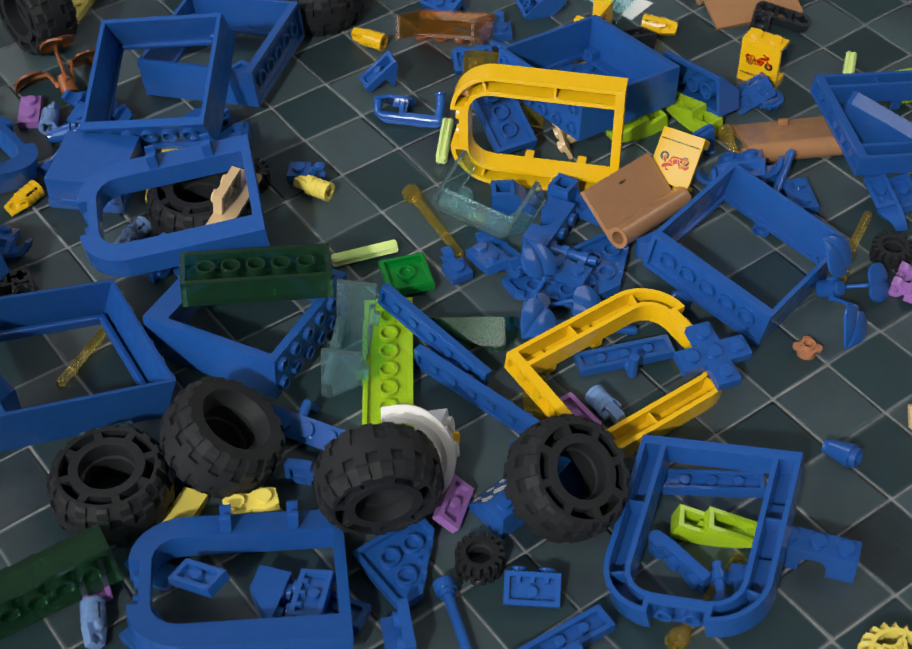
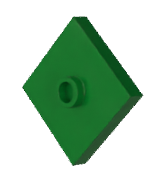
(407, 273)

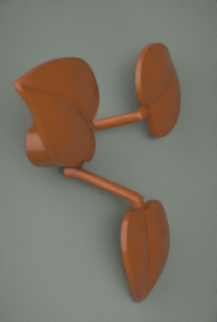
(65, 80)

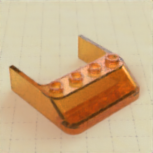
(445, 25)

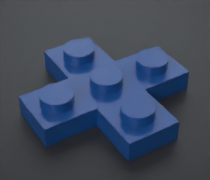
(712, 355)

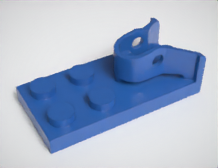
(504, 124)

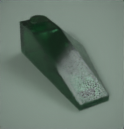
(483, 331)

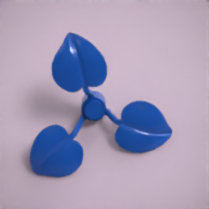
(838, 260)
(535, 317)

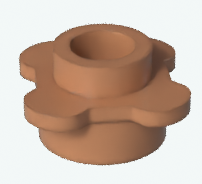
(807, 348)

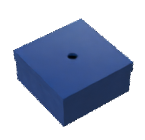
(81, 157)

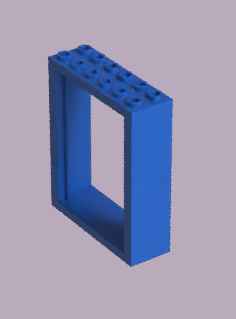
(76, 308)

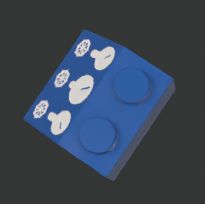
(496, 510)

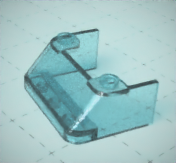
(457, 202)
(345, 362)

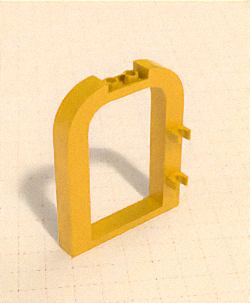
(541, 86)
(590, 329)

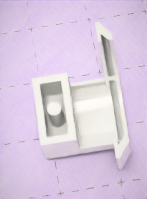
(435, 425)

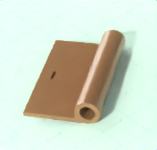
(737, 13)
(806, 136)
(637, 204)

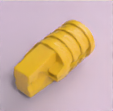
(659, 25)
(370, 38)
(20, 201)

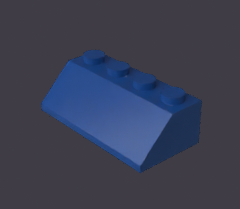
(705, 86)

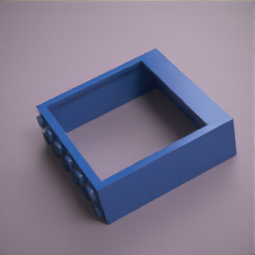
(159, 32)
(612, 51)
(248, 87)
(713, 289)
(232, 360)

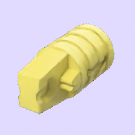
(315, 187)

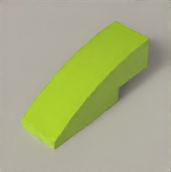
(693, 113)
(642, 126)
(712, 527)

